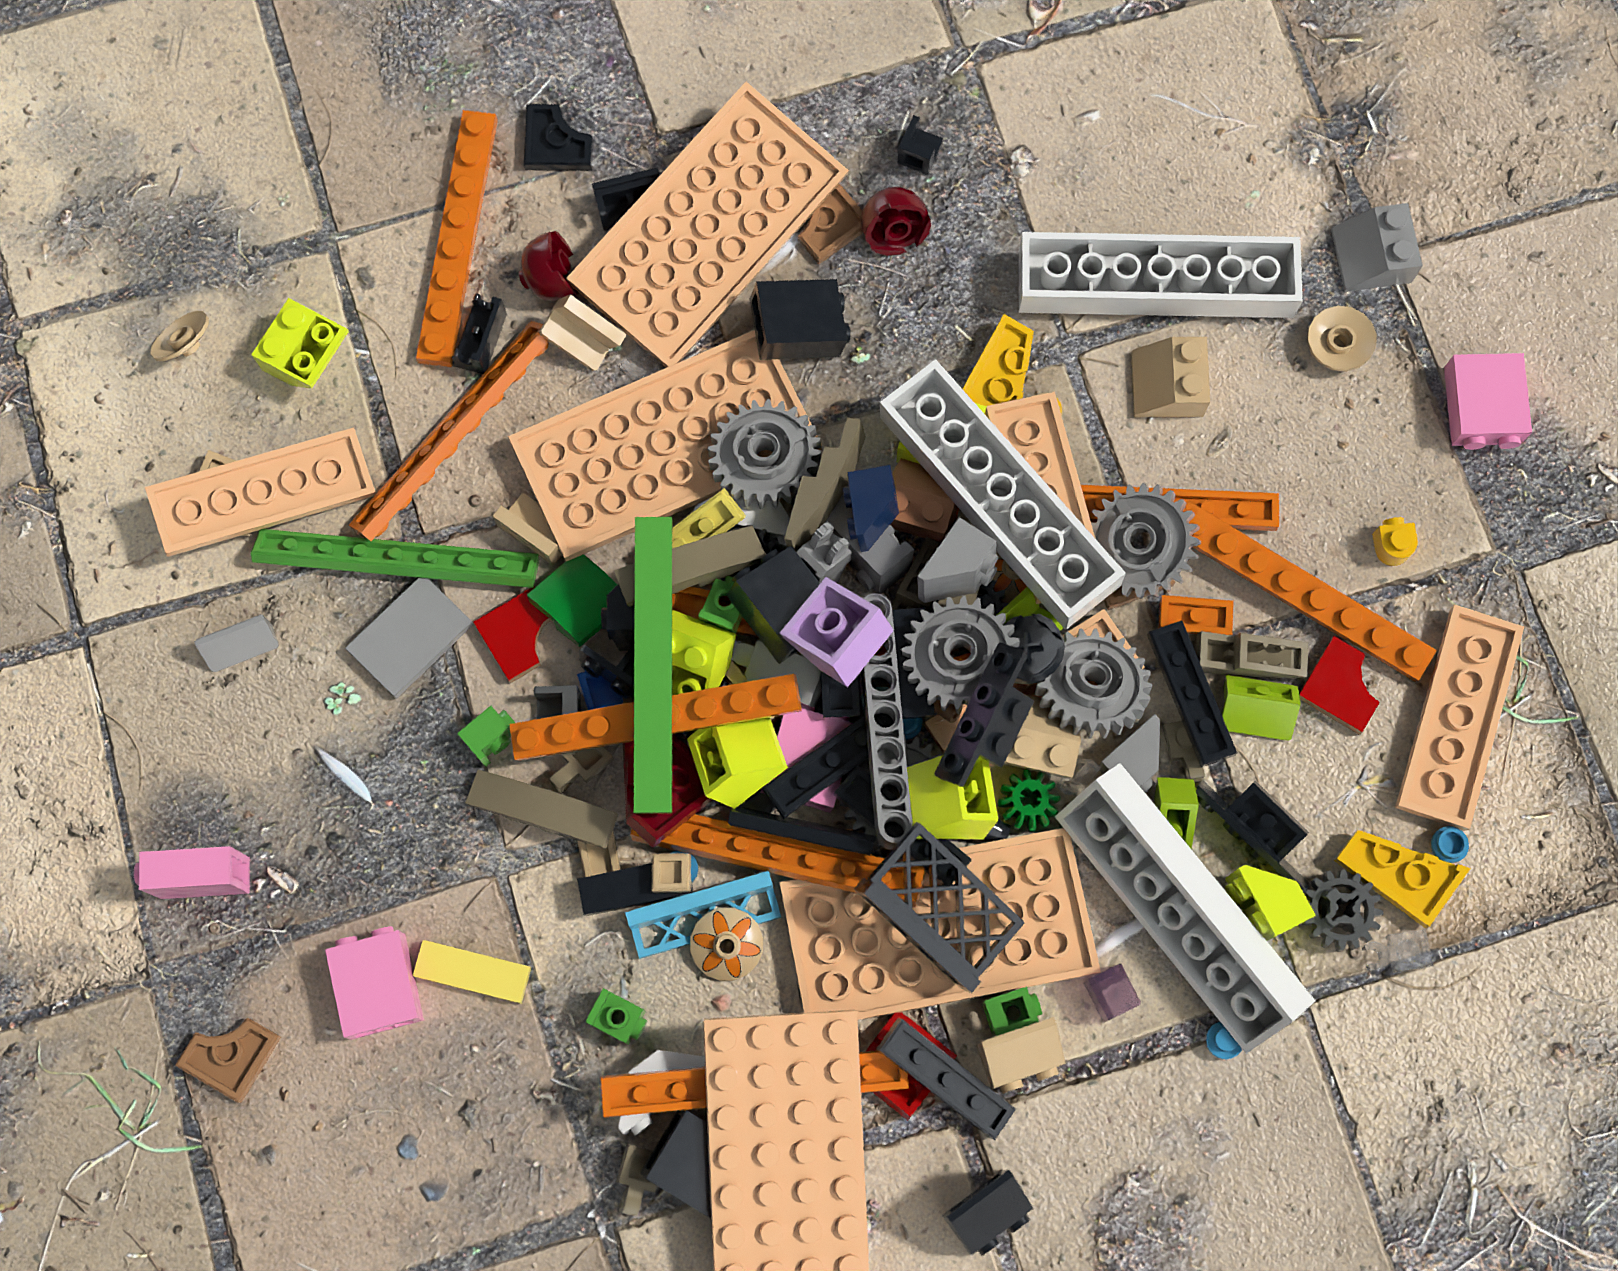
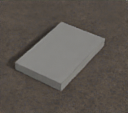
(409, 636)

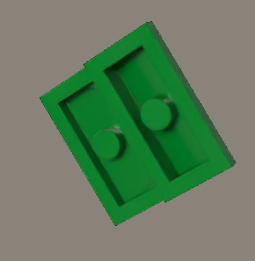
(574, 598)

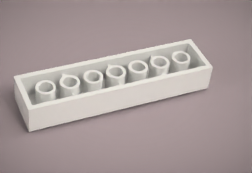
(1160, 274)
(1001, 494)
(1184, 909)

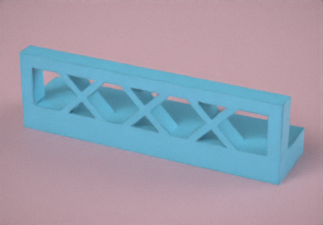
(696, 902)

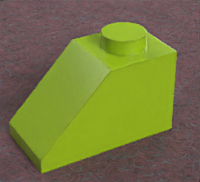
(1178, 804)

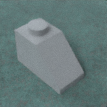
(1138, 754)

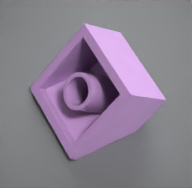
(837, 631)

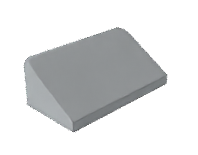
(237, 643)

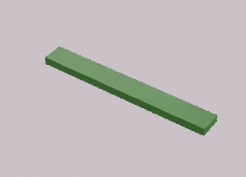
(395, 558)
(653, 666)

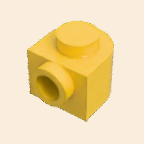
(1395, 541)

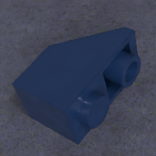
(873, 504)

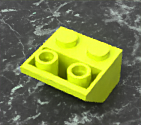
(298, 345)
(698, 654)
(736, 759)
(950, 809)
(1268, 900)

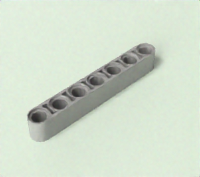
(886, 738)

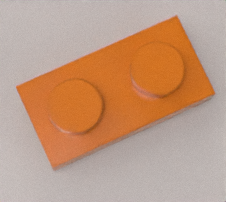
(1197, 614)

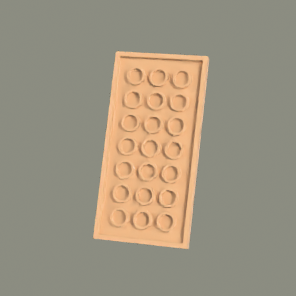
(707, 226)
(643, 444)
(861, 962)
(786, 1142)

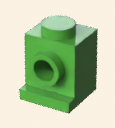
(717, 615)
(487, 734)
(1021, 999)
(604, 1008)

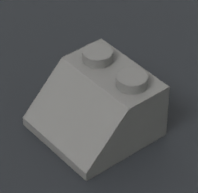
(1377, 248)
(959, 564)

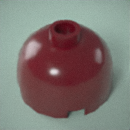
(894, 220)
(546, 267)

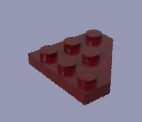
(687, 794)

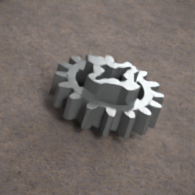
(1351, 920)

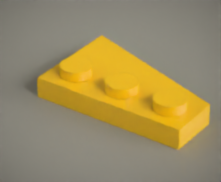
(1002, 365)
(1406, 878)

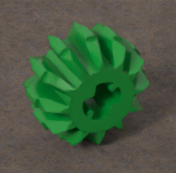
(1029, 788)

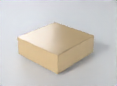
(671, 873)

